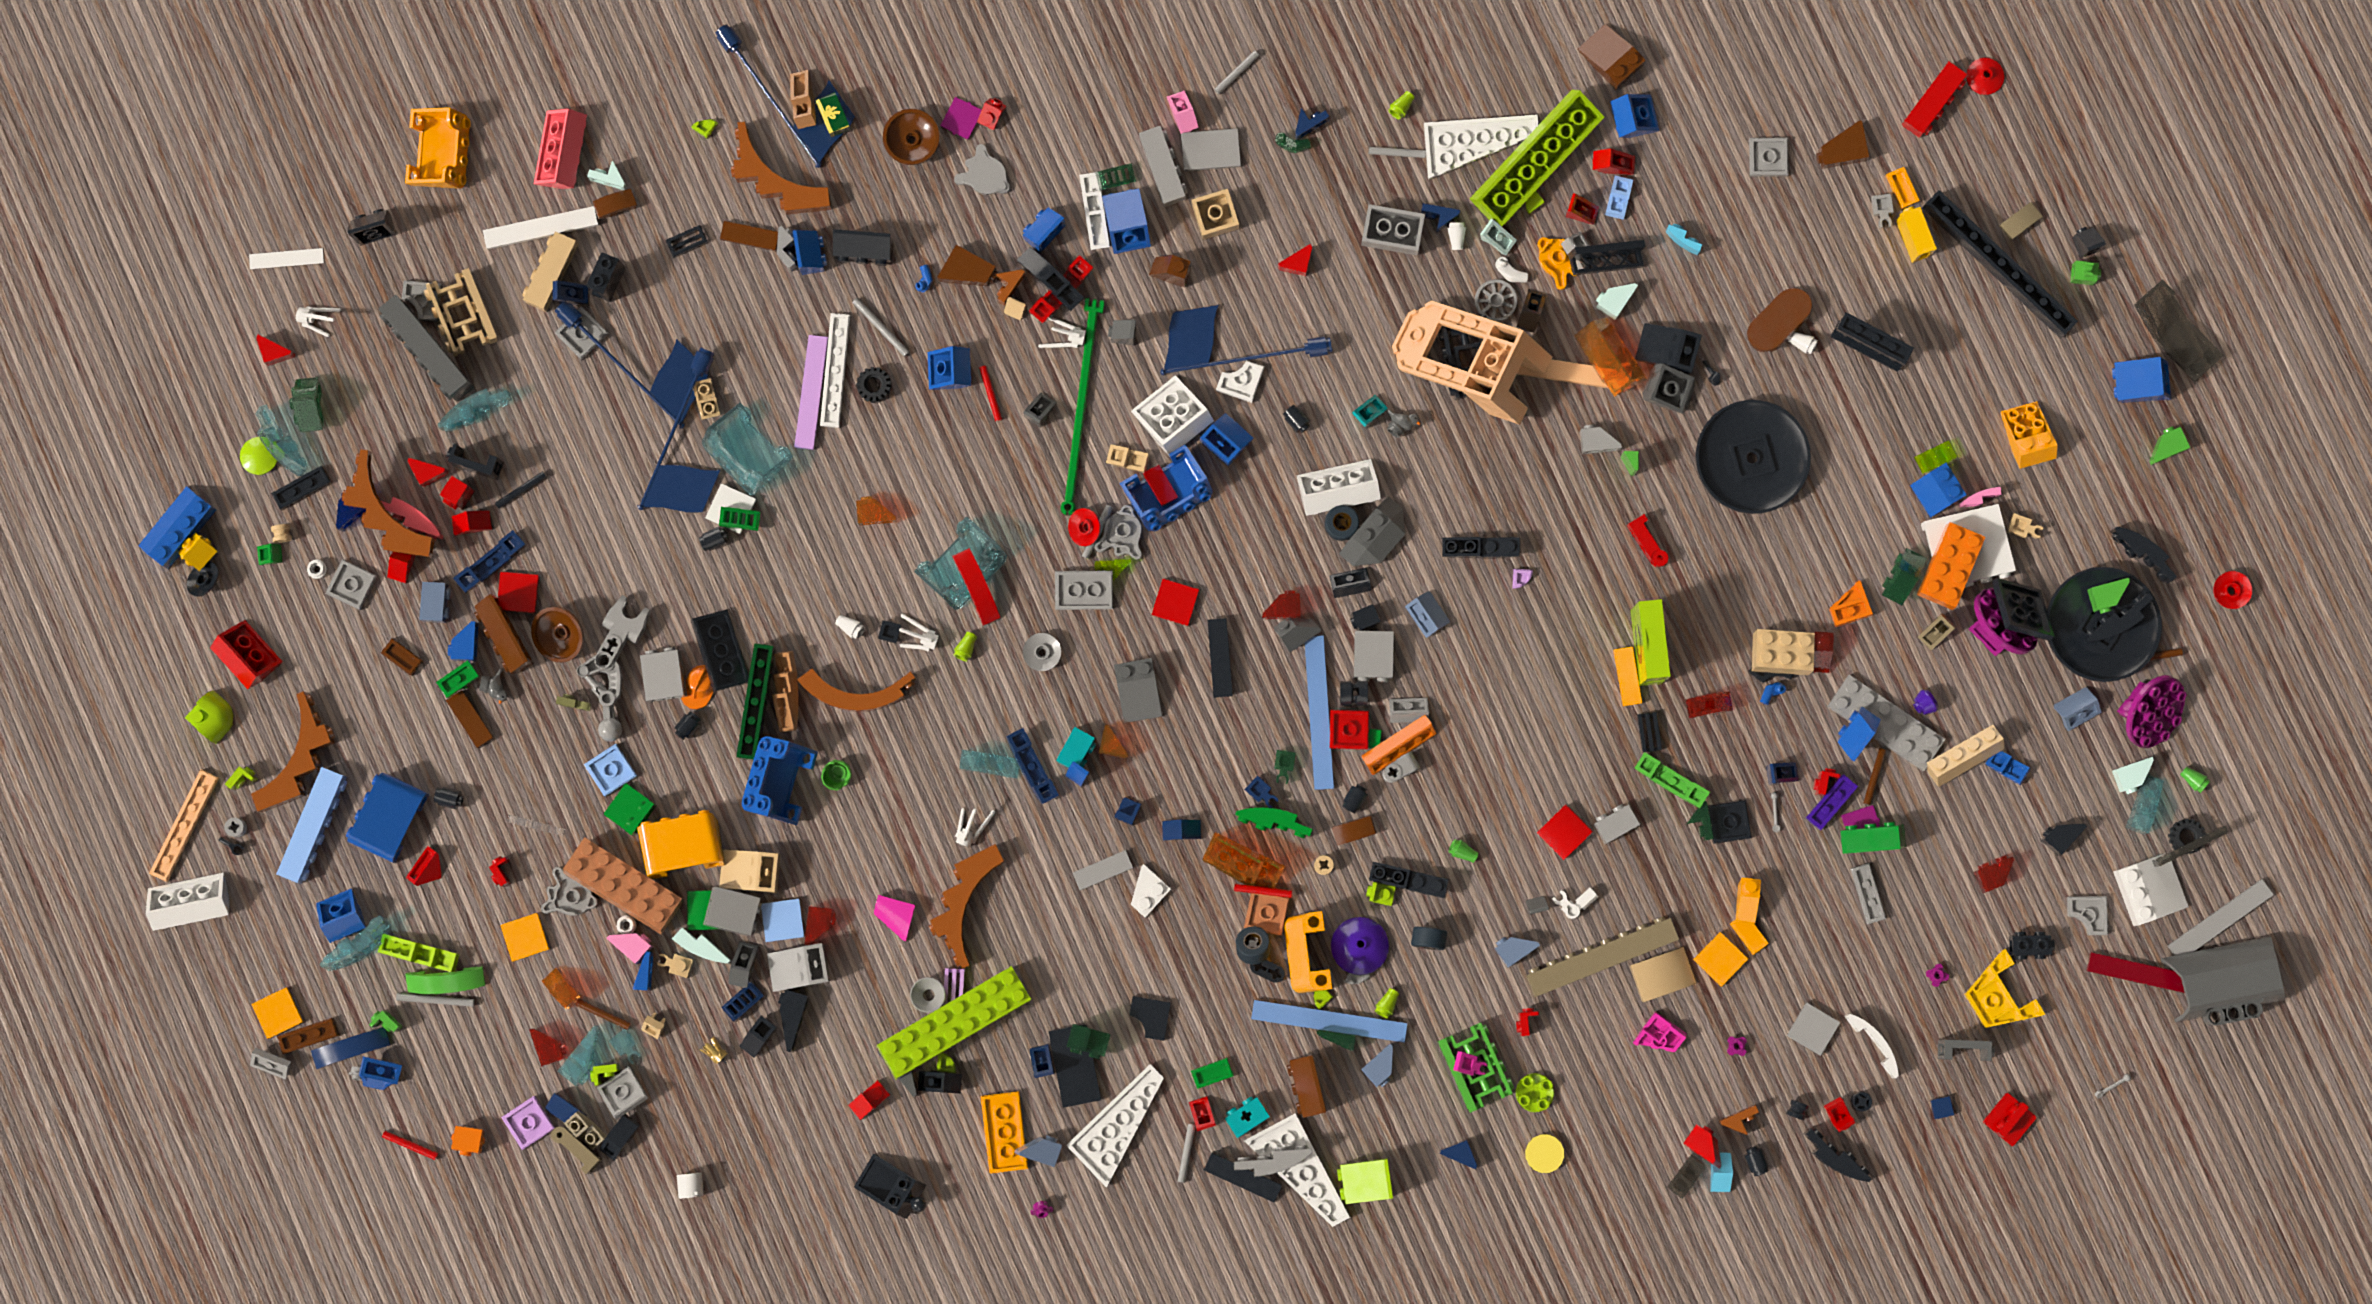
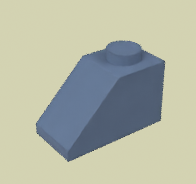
(1514, 949)
(1380, 1067)
(1041, 1150)

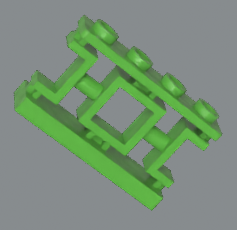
(1490, 1059)

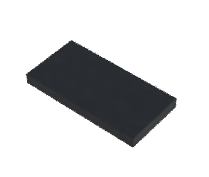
(720, 650)
(1074, 1071)

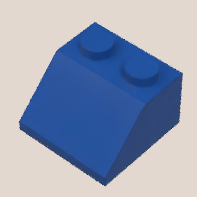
(1634, 115)
(1044, 229)
(809, 252)
(949, 368)
(1938, 490)
(1858, 732)
(340, 915)

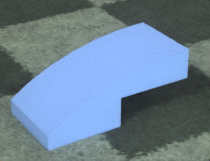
(1619, 197)

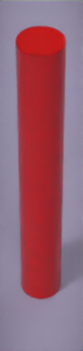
(990, 393)
(1262, 890)
(410, 1145)

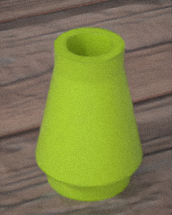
(1400, 106)
(965, 647)
(1387, 1003)

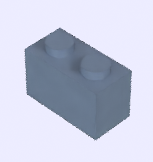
(434, 602)

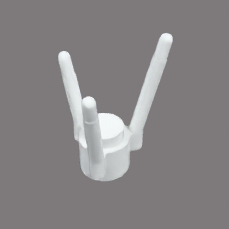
(307, 316)
(1075, 334)
(928, 639)
(965, 836)

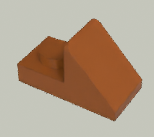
(1012, 280)
(1734, 1121)

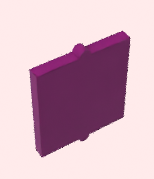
(961, 118)
(1861, 817)

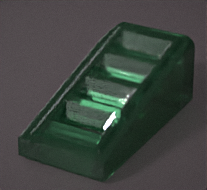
(1101, 178)
(1344, 1040)

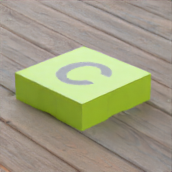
(1650, 642)

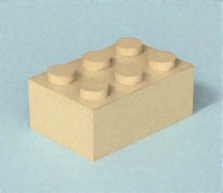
(1783, 652)

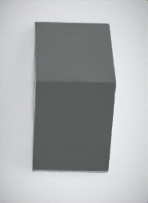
(1039, 409)

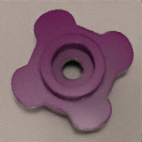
(1932, 975)
(1731, 1046)
(1041, 1209)

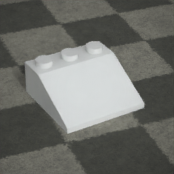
(1172, 415)
(2150, 890)

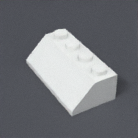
(1338, 486)
(187, 901)

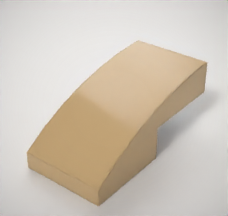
(1127, 458)

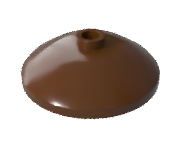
(910, 124)
(549, 635)

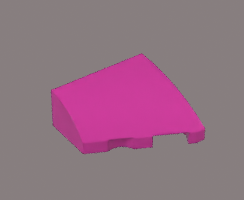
(895, 915)
(1660, 1033)

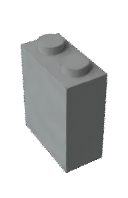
(1373, 655)
(663, 675)
(732, 911)

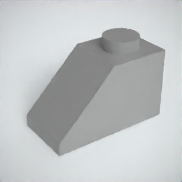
(1597, 440)

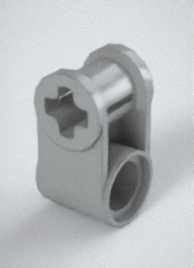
(1403, 766)

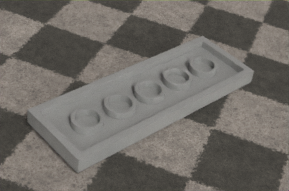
(1896, 729)

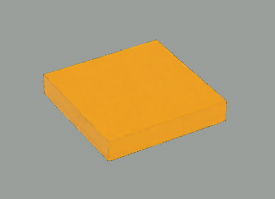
(525, 937)
(1720, 959)
(277, 1013)

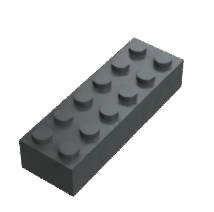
(428, 351)

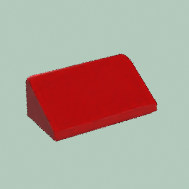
(1160, 485)

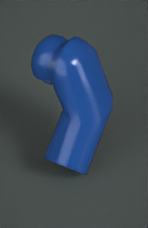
(926, 280)
(1772, 690)

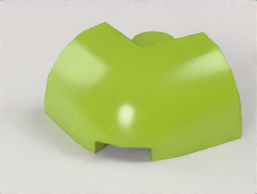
(211, 716)

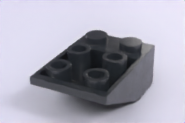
(1669, 347)

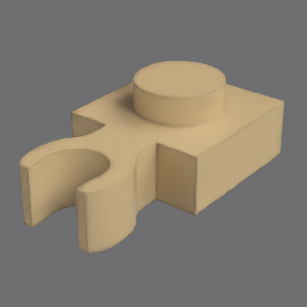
(2022, 526)
(678, 965)

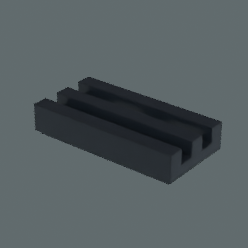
(686, 249)
(1656, 729)

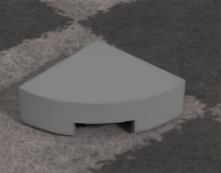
(1355, 979)

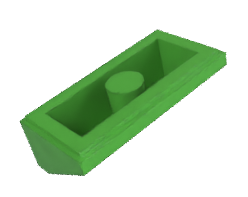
(1631, 461)

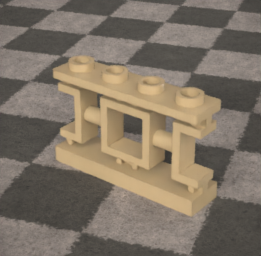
(474, 307)

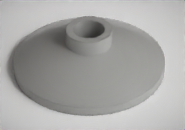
(1034, 645)

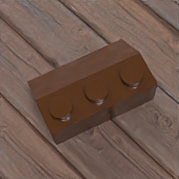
(1306, 1086)

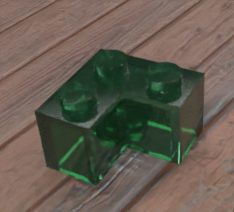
(307, 404)
(1904, 576)
(1088, 1040)

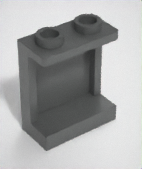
(1945, 1048)

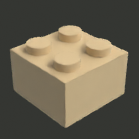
(1215, 214)

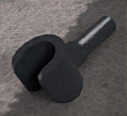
(1715, 376)
(230, 845)

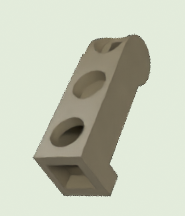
(577, 1148)

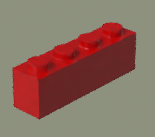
(1934, 99)

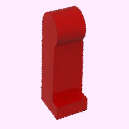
(1646, 542)

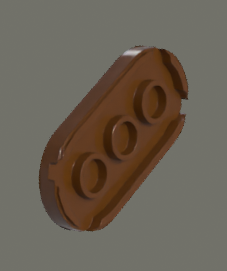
(1779, 320)

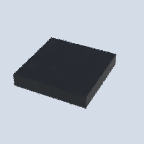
(1729, 822)

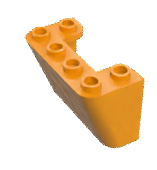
(440, 149)
(680, 843)
(1301, 978)

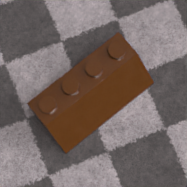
(503, 635)

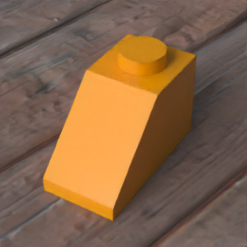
(1747, 900)

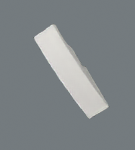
(1094, 211)

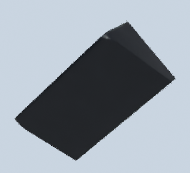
(1350, 583)

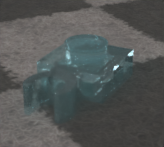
(623, 1044)

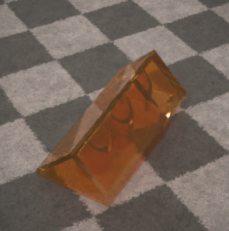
(1610, 356)
(1242, 863)

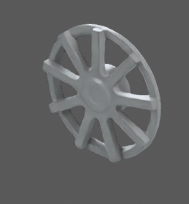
(1496, 300)

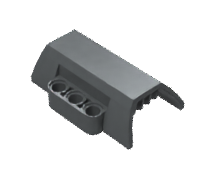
(2229, 979)

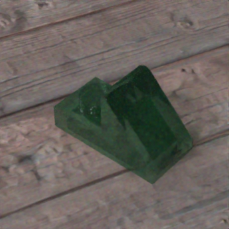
(1702, 816)

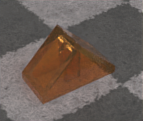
(1110, 745)

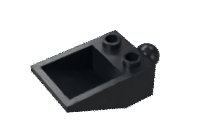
(891, 1187)

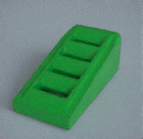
(723, 513)

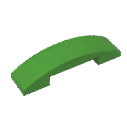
(1672, 781)
(445, 982)

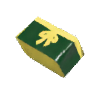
(833, 114)

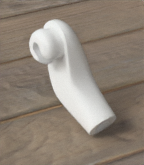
(1509, 272)

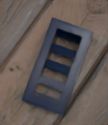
(741, 1012)

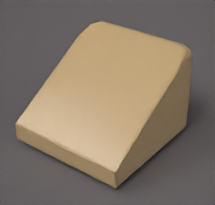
(1015, 308)

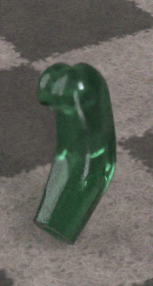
(1291, 145)

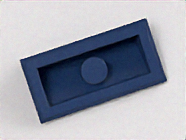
(561, 1107)

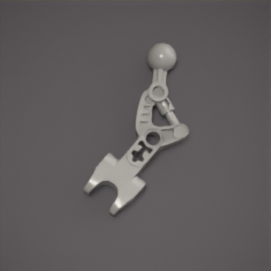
(621, 631)

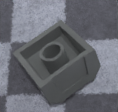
(1669, 388)

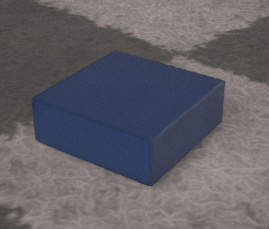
(1942, 1107)

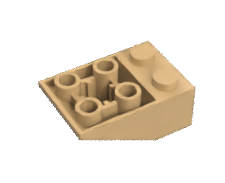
(750, 871)

